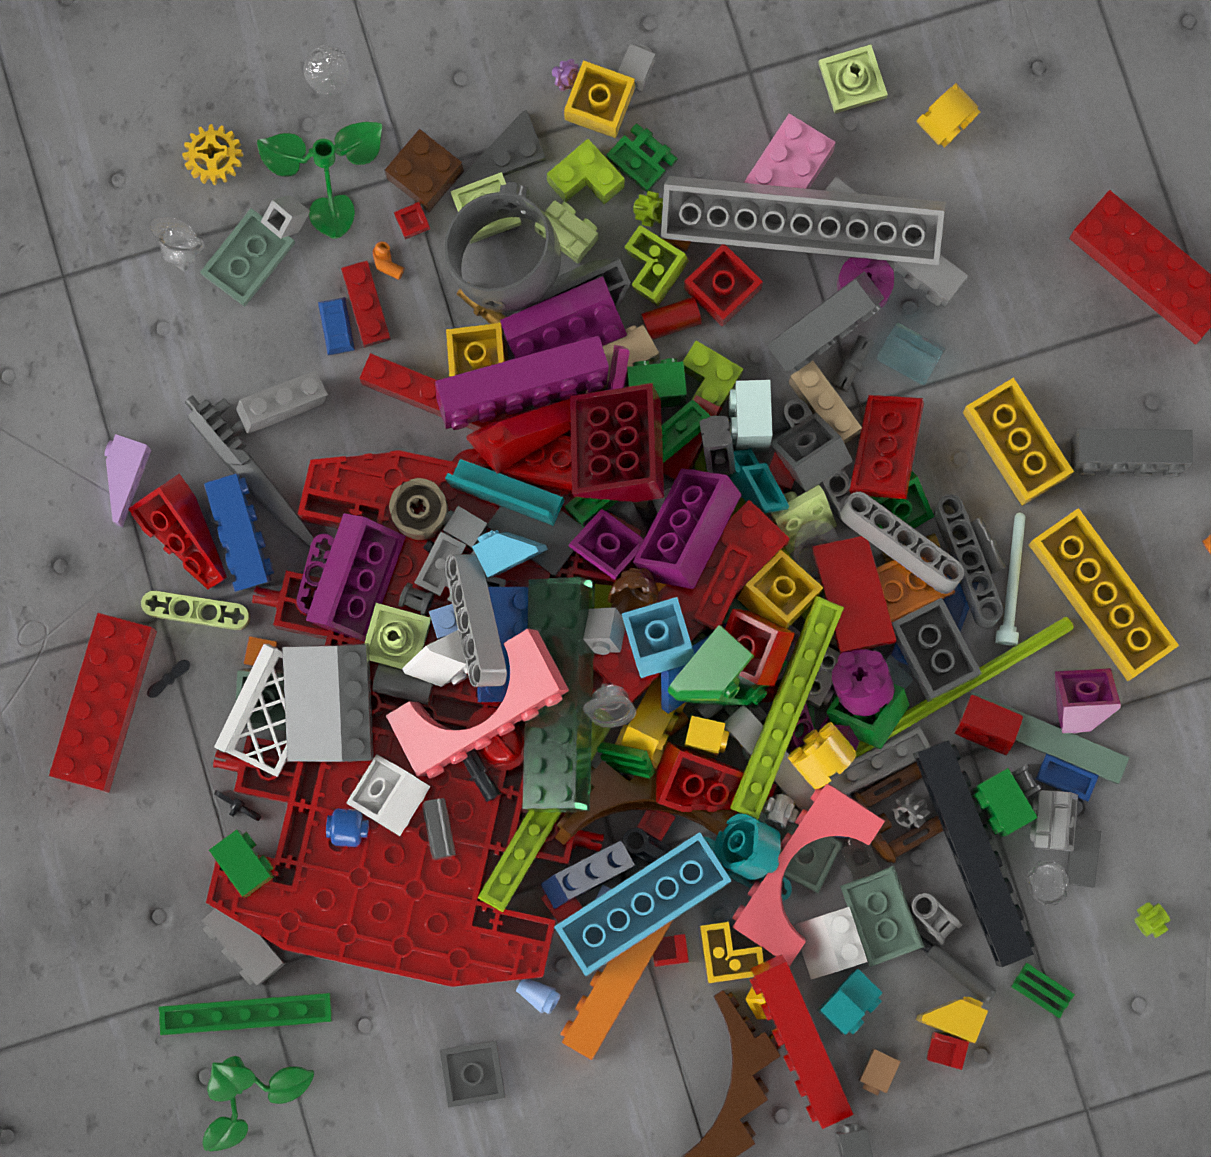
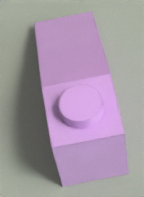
(125, 467)

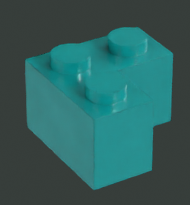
(849, 1002)

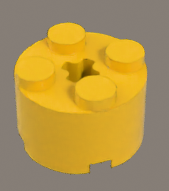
(947, 114)
(822, 755)

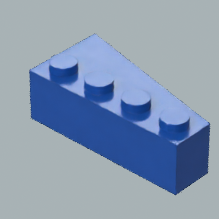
(238, 531)

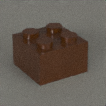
(424, 170)

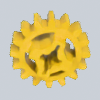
(201, 154)

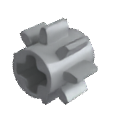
(910, 810)
(780, 811)

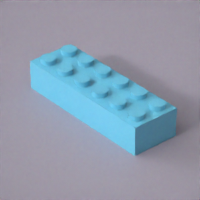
(642, 904)

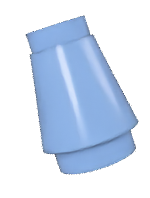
(539, 995)

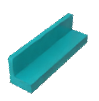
(506, 492)

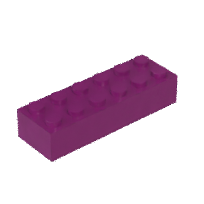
(522, 383)

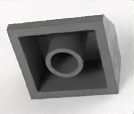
(812, 451)

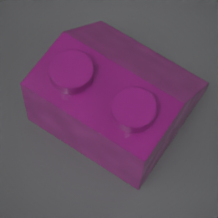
(607, 544)

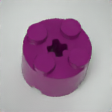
(877, 270)
(862, 682)

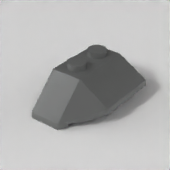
(611, 270)

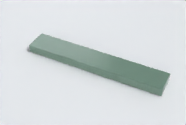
(1068, 746)

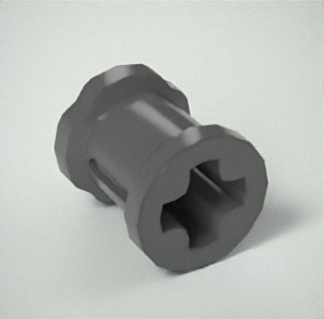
(416, 599)
(1025, 780)

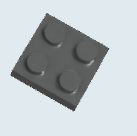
(472, 1073)

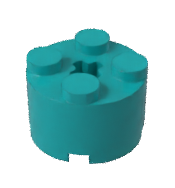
(748, 847)

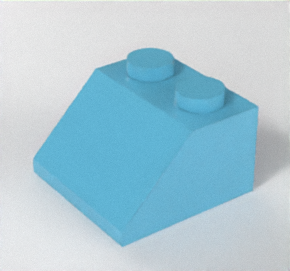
(504, 551)

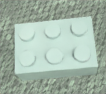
(751, 415)

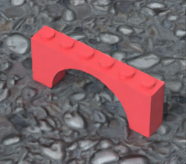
(531, 686)
(764, 915)

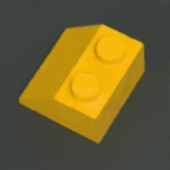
(957, 1018)

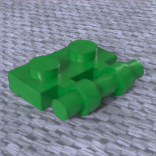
(636, 163)

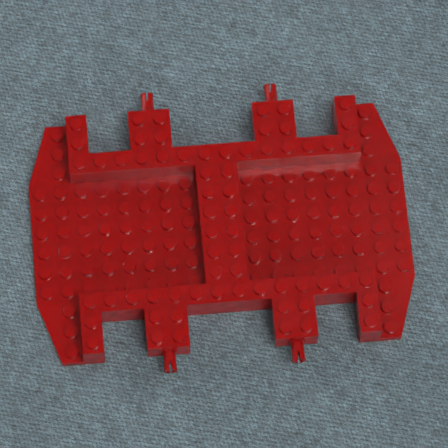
(387, 897)

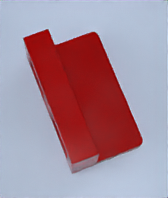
(989, 725)

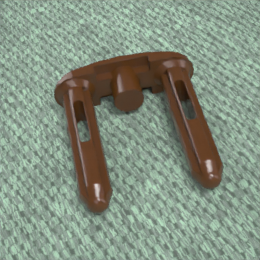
(895, 848)

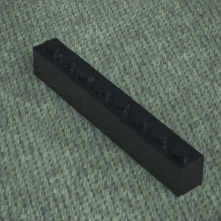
(973, 853)

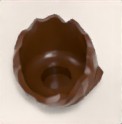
(633, 590)

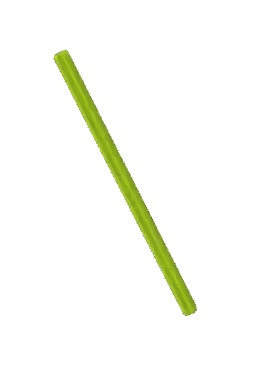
(988, 671)

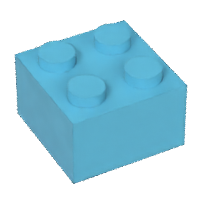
(658, 637)

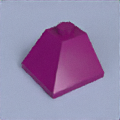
(1085, 698)

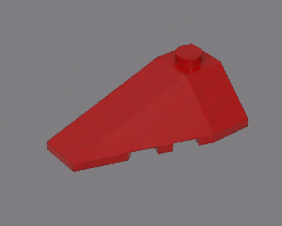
(518, 435)
(177, 521)
(696, 781)

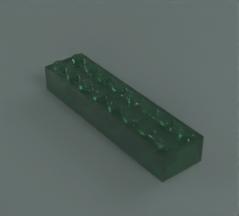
(561, 735)

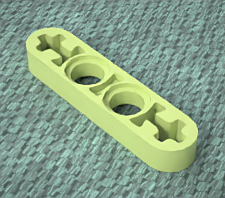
(195, 613)

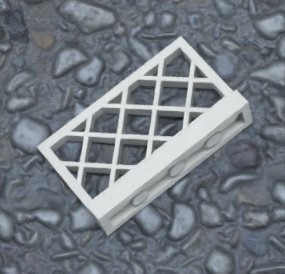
(245, 706)

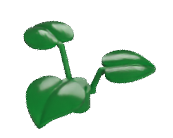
(286, 151)
(231, 1079)

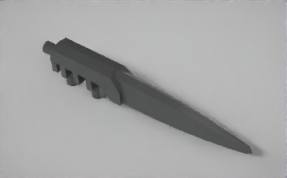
(229, 448)

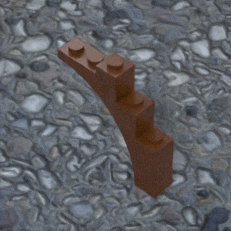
(615, 794)
(749, 1055)

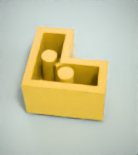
(721, 960)

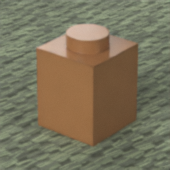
(878, 1072)

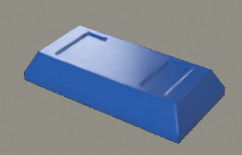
(336, 326)
(1067, 777)

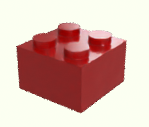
(723, 285)
(764, 640)

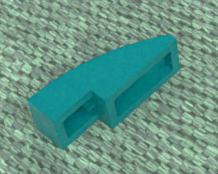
(757, 483)

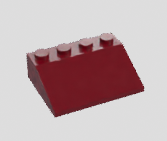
(617, 444)

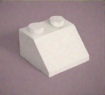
(440, 662)
(388, 794)
(831, 943)

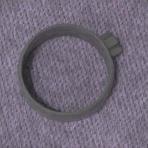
(509, 202)

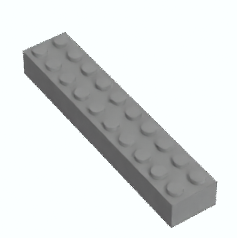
(803, 220)

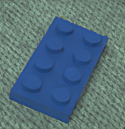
(511, 618)

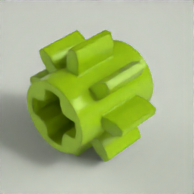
(648, 209)
(1152, 919)

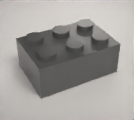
(935, 650)

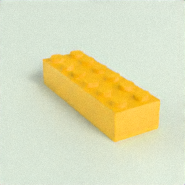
(1103, 594)

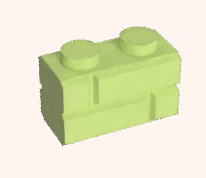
(574, 235)

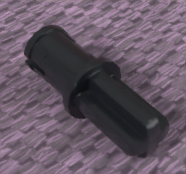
(481, 776)

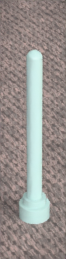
(1007, 633)

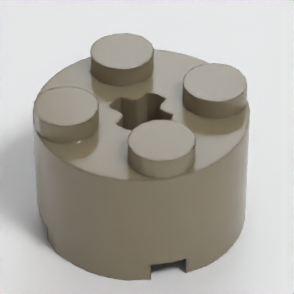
(411, 495)

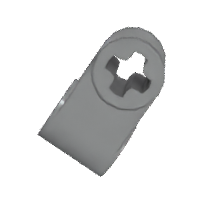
(934, 918)

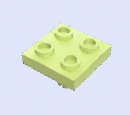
(852, 79)
(474, 190)
(802, 509)
(396, 635)

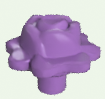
(565, 74)

